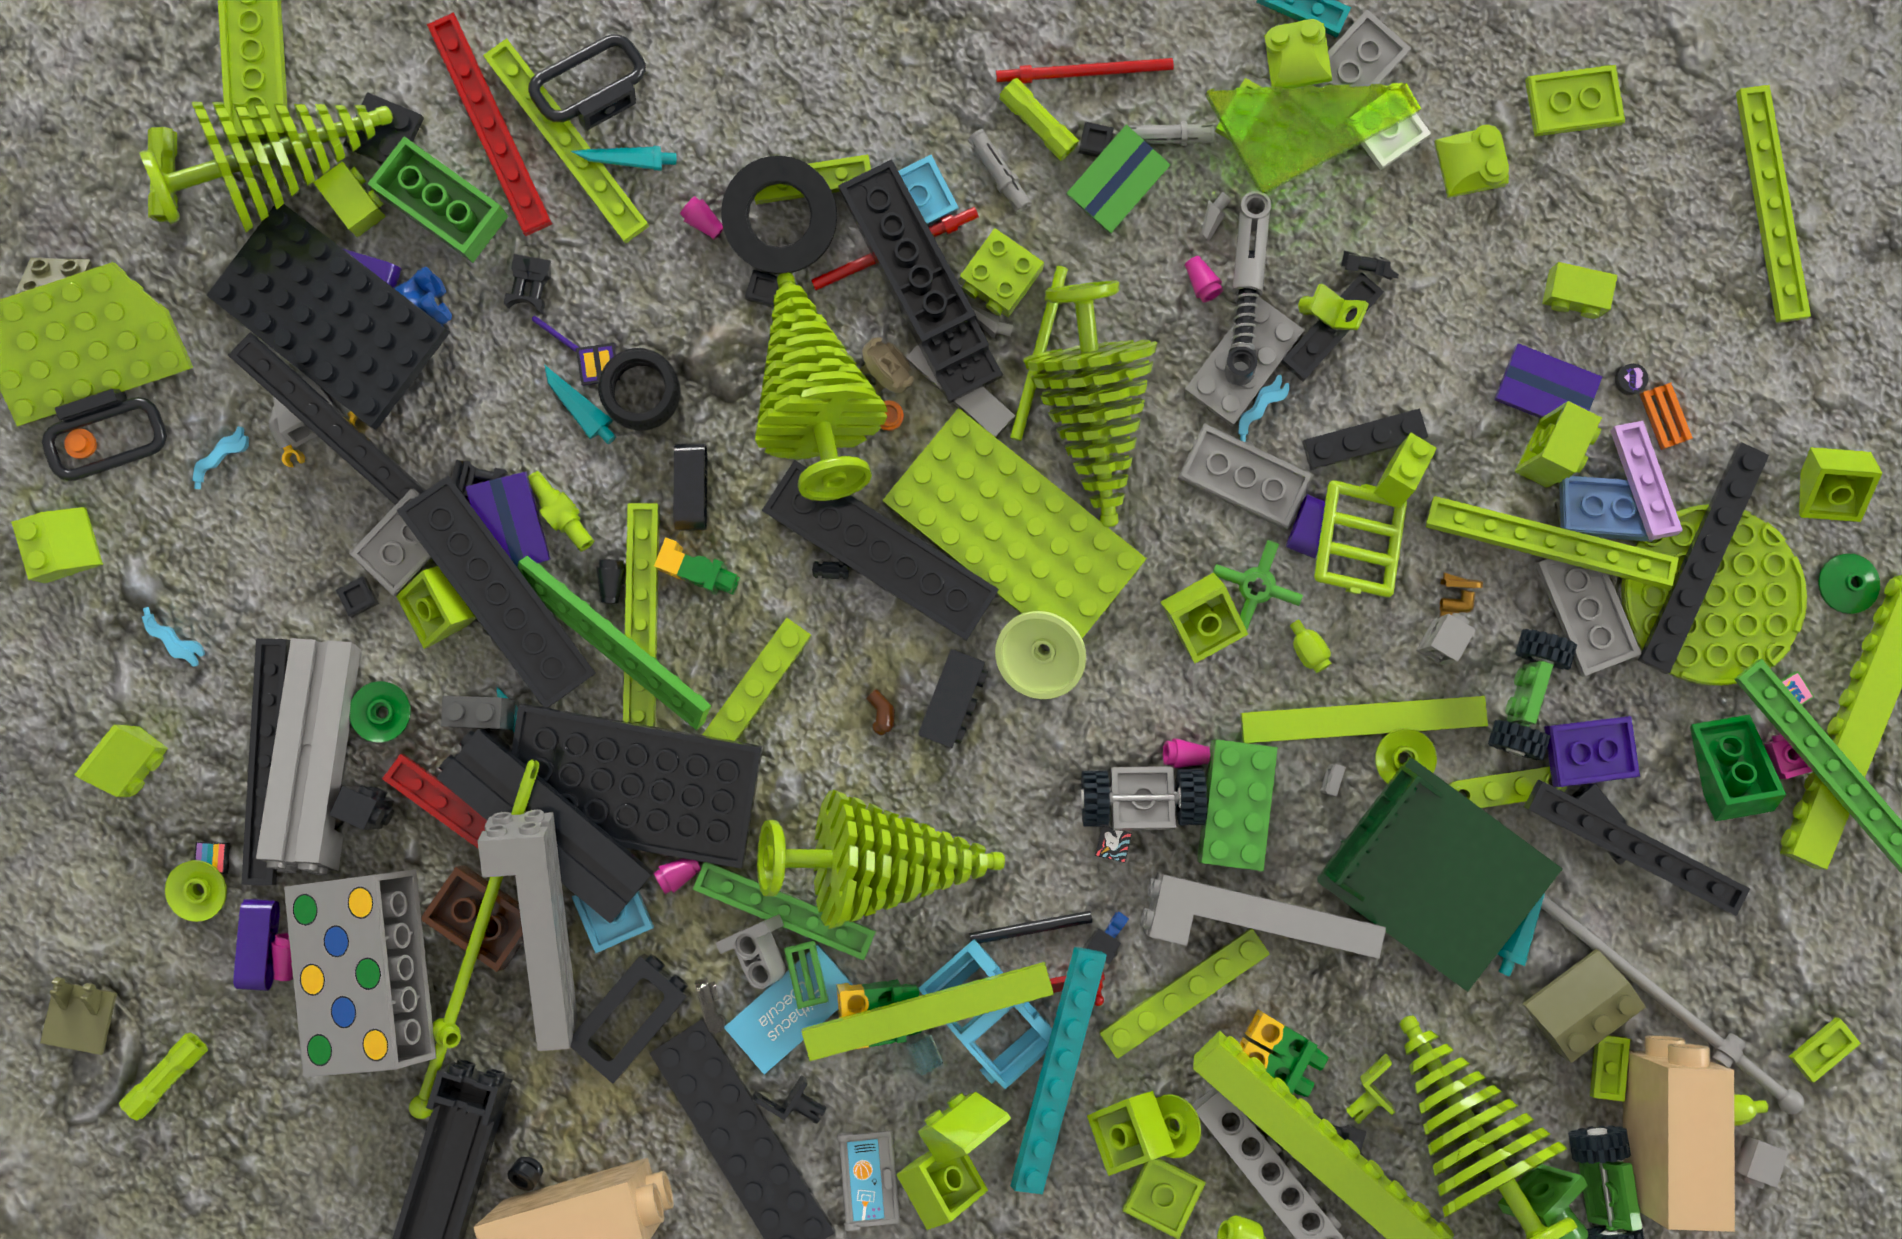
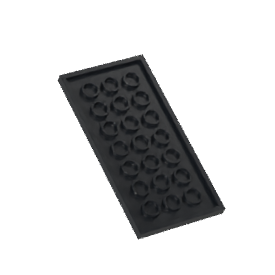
(328, 315)
(646, 782)

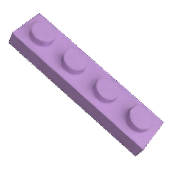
(1646, 480)

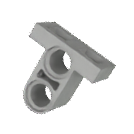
(757, 958)

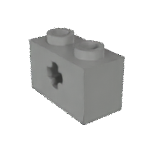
(1446, 639)

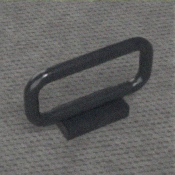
(602, 103)
(92, 410)

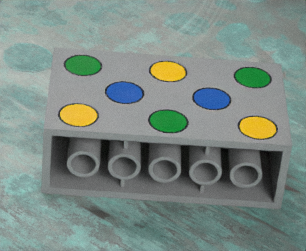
(360, 974)

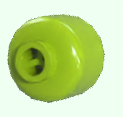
(1240, 1228)

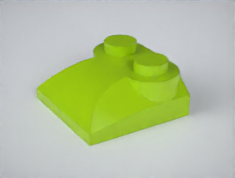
(1298, 54)
(1473, 161)

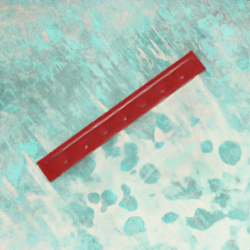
(489, 124)

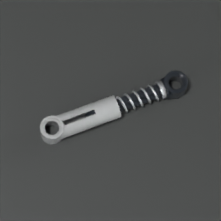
(1248, 285)

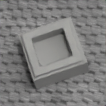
(1332, 780)

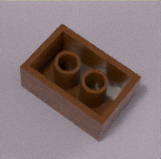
(456, 911)

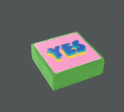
(1797, 687)

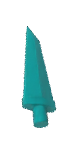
(634, 157)
(586, 414)
(1518, 945)

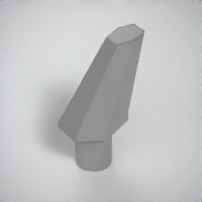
(1214, 215)
(991, 323)

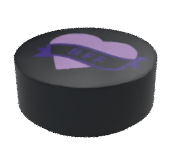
(1631, 379)

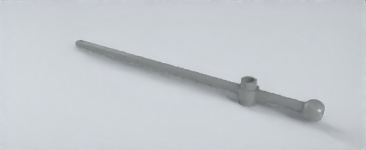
(1727, 1050)

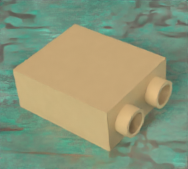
(1681, 1135)
(601, 1205)

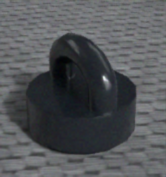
(525, 1173)

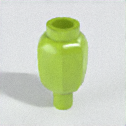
(1310, 647)
(1746, 1109)

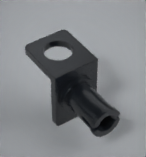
(795, 1101)

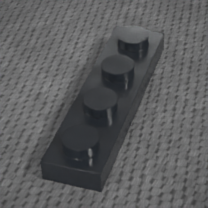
(1322, 338)
(1363, 439)

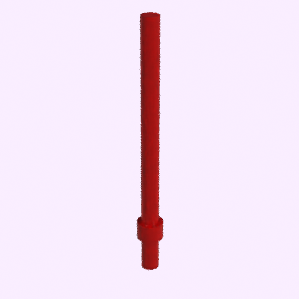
(1027, 73)
(947, 225)

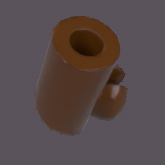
(885, 713)

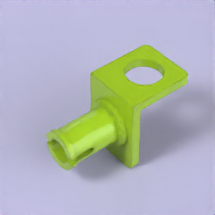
(1332, 308)
(1373, 1096)

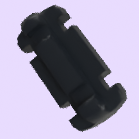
(830, 570)

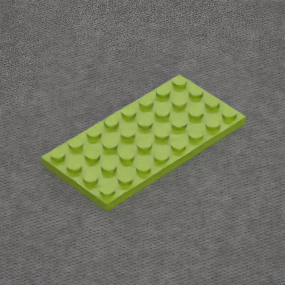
(1012, 526)

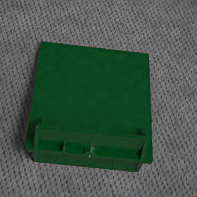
(1438, 874)

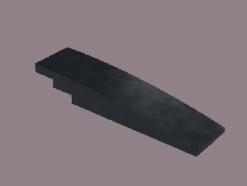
(920, 281)

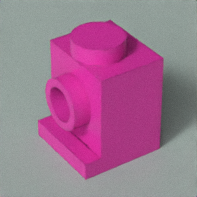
(1783, 765)

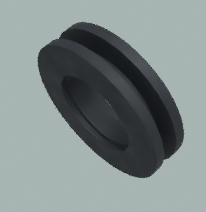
(736, 210)

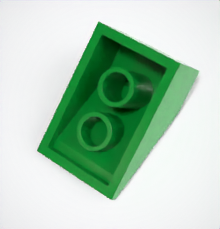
(1735, 768)

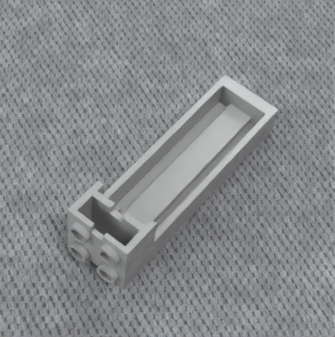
(309, 758)
(528, 849)
(1178, 900)

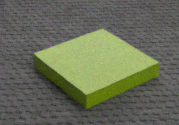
(1164, 1196)

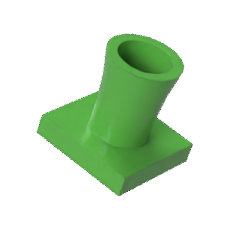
(1550, 1194)

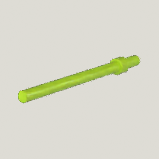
(1040, 346)

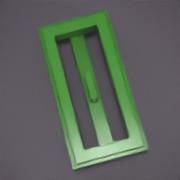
(818, 972)

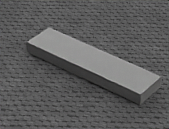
(977, 404)

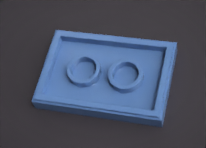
(1600, 508)

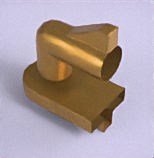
(1467, 600)

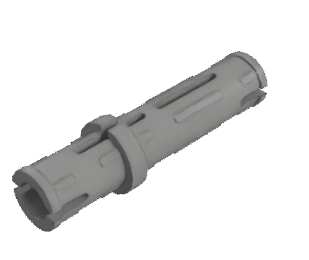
(1179, 133)
(1006, 181)

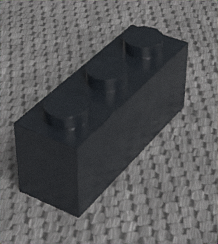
(953, 699)

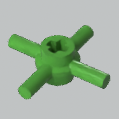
(1252, 574)

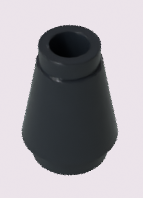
(610, 579)

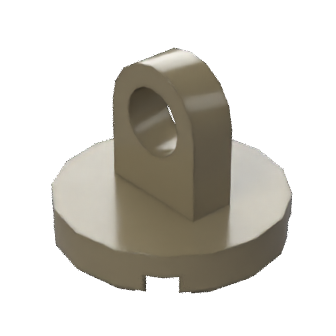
(886, 365)

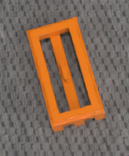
(1676, 411)

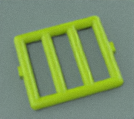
(1327, 547)

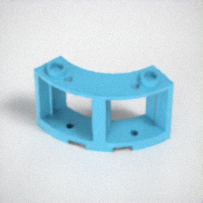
(1023, 1051)

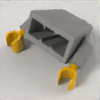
(290, 430)

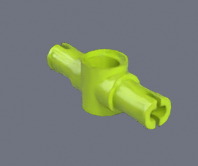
(560, 511)

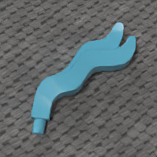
(1266, 395)
(227, 445)
(177, 648)

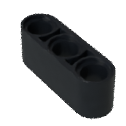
(690, 487)

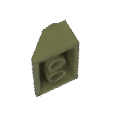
(1583, 1006)

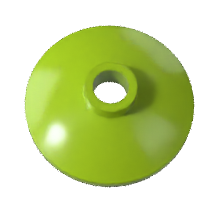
(1404, 740)
(184, 896)
(1189, 1134)

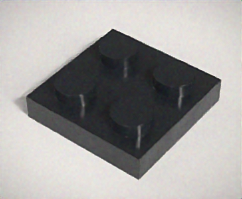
(387, 137)

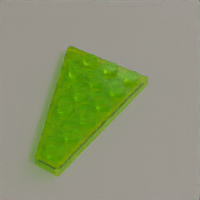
(1297, 129)

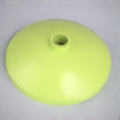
(1032, 669)

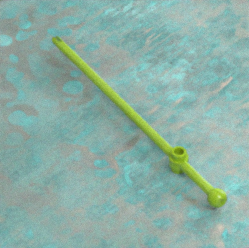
(445, 1030)

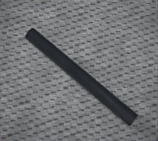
(1031, 927)

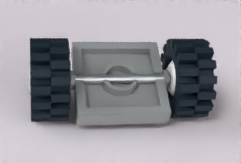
(1143, 798)

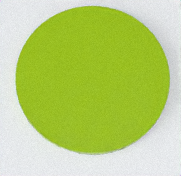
(1748, 611)

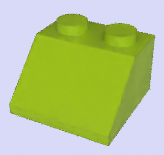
(1837, 484)
(56, 544)
(434, 607)
(1204, 617)
(122, 760)
(961, 1126)
(1130, 1133)
(941, 1189)

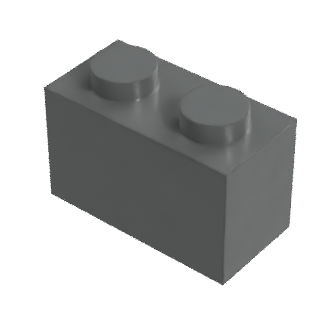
(478, 712)

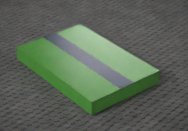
(1118, 179)

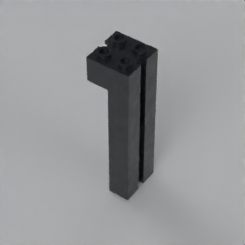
(589, 858)
(453, 1151)

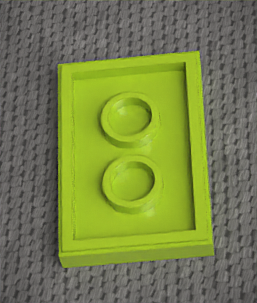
(1575, 100)

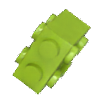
(1000, 273)

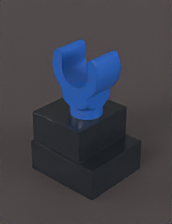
(1105, 940)

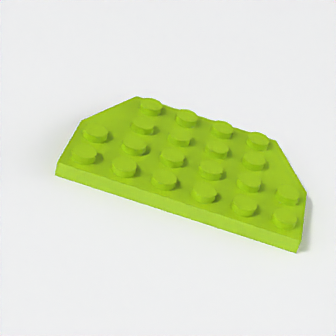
(83, 340)

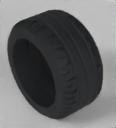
(617, 366)

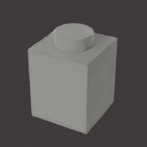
(1760, 1162)

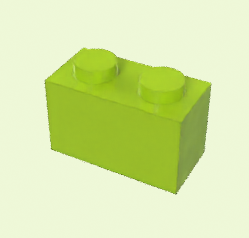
(350, 199)
(1579, 290)
(1405, 470)

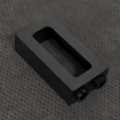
(674, 995)

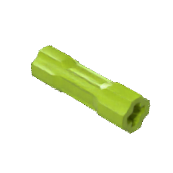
(1022, 103)
(163, 144)
(163, 1076)

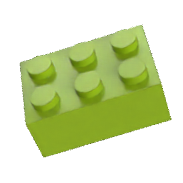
(1559, 445)

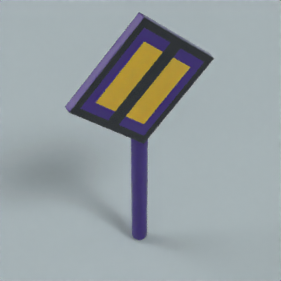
(590, 358)

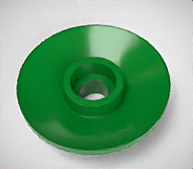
(1837, 588)
(365, 711)

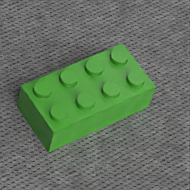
(438, 199)
(1237, 804)

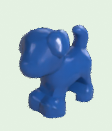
(422, 290)

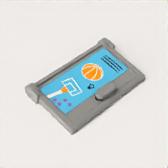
(867, 1189)

